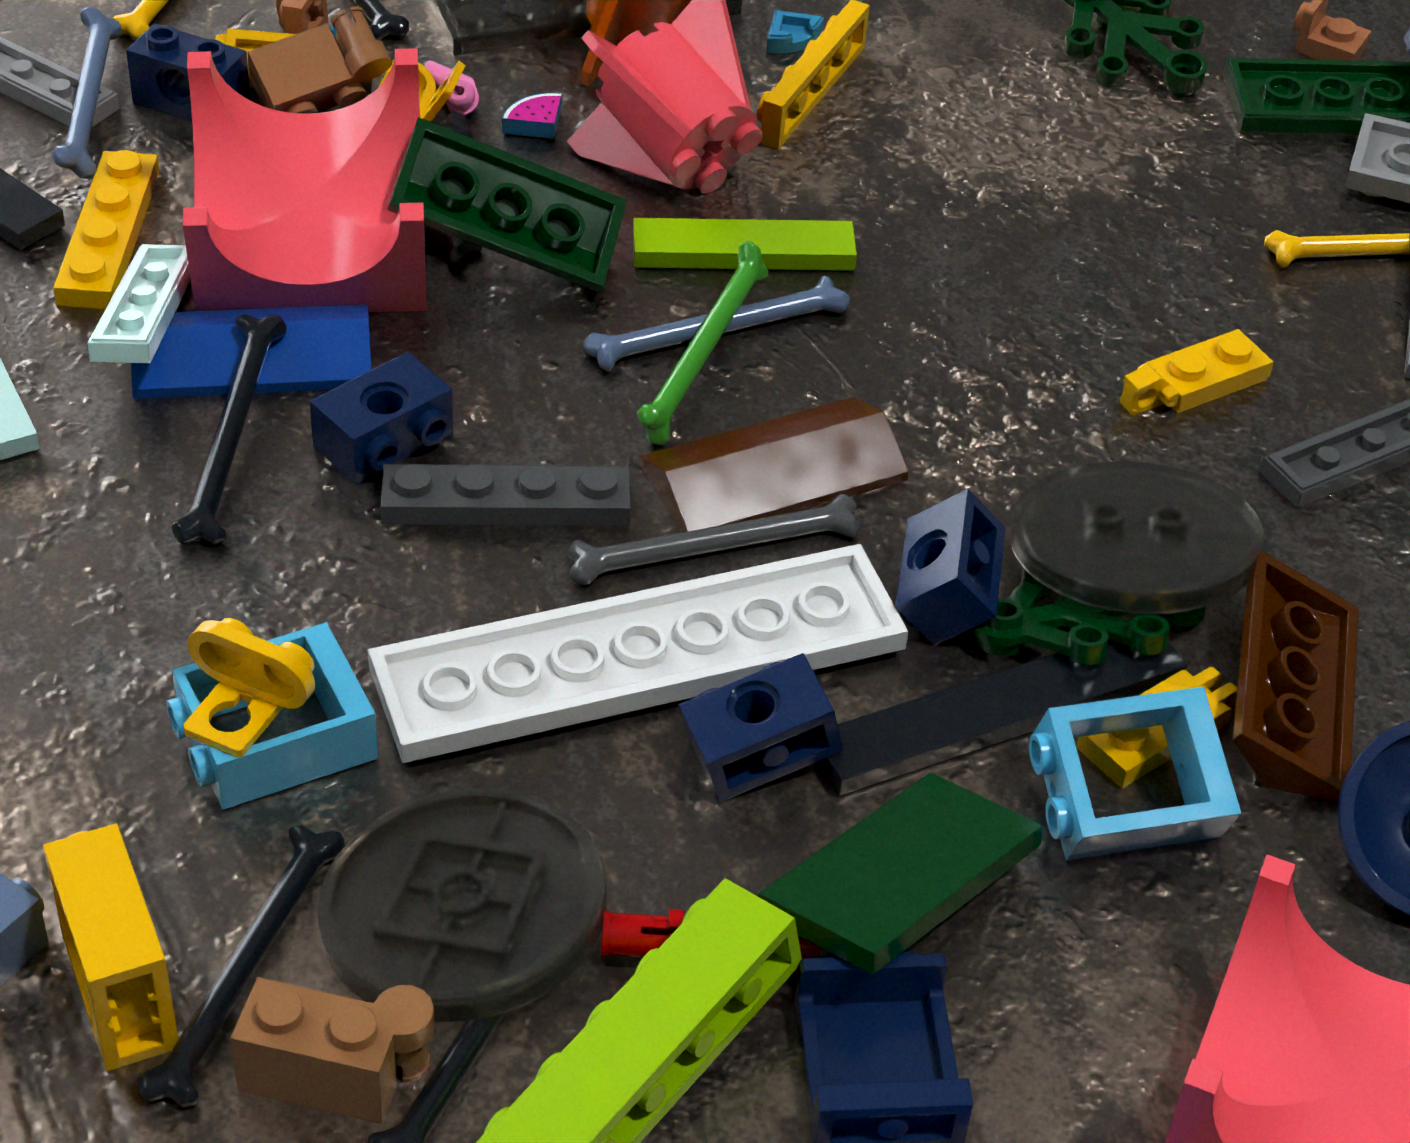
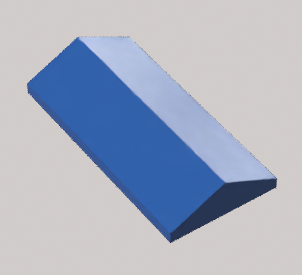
(204, 347)

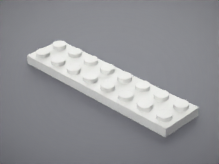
(630, 651)

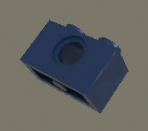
(160, 68)
(381, 417)
(950, 567)
(761, 727)

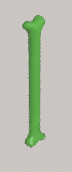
(658, 415)

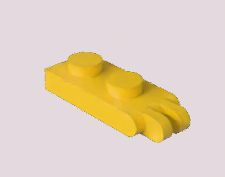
(1135, 752)

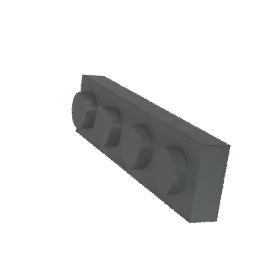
(505, 495)

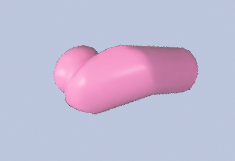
(465, 95)

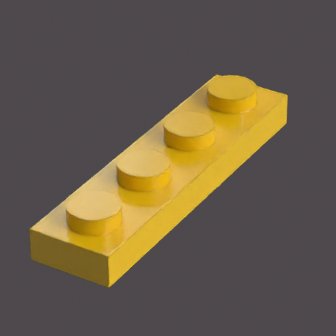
(813, 74)
(107, 229)

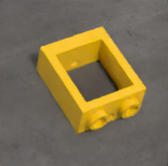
(112, 946)

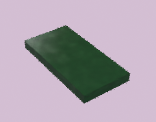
(1315, 94)
(902, 871)

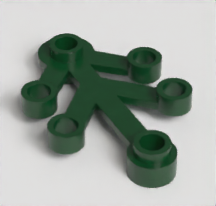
(1182, 69)
(1091, 627)

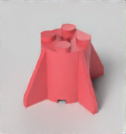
(672, 102)

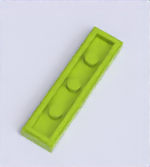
(715, 243)

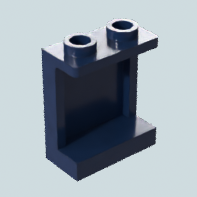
(879, 1052)

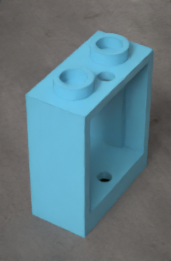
(1195, 753)
(293, 758)

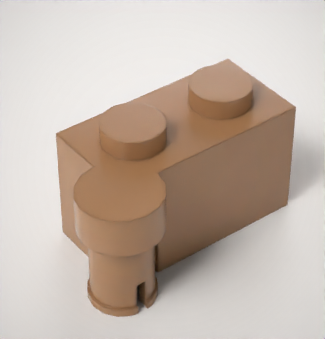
(318, 70)
(331, 1047)

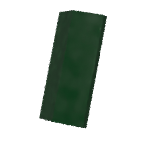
(509, 204)

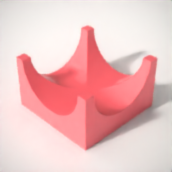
(300, 200)
(1297, 1039)

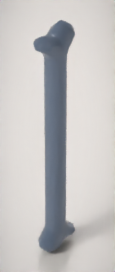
(74, 152)
(615, 347)

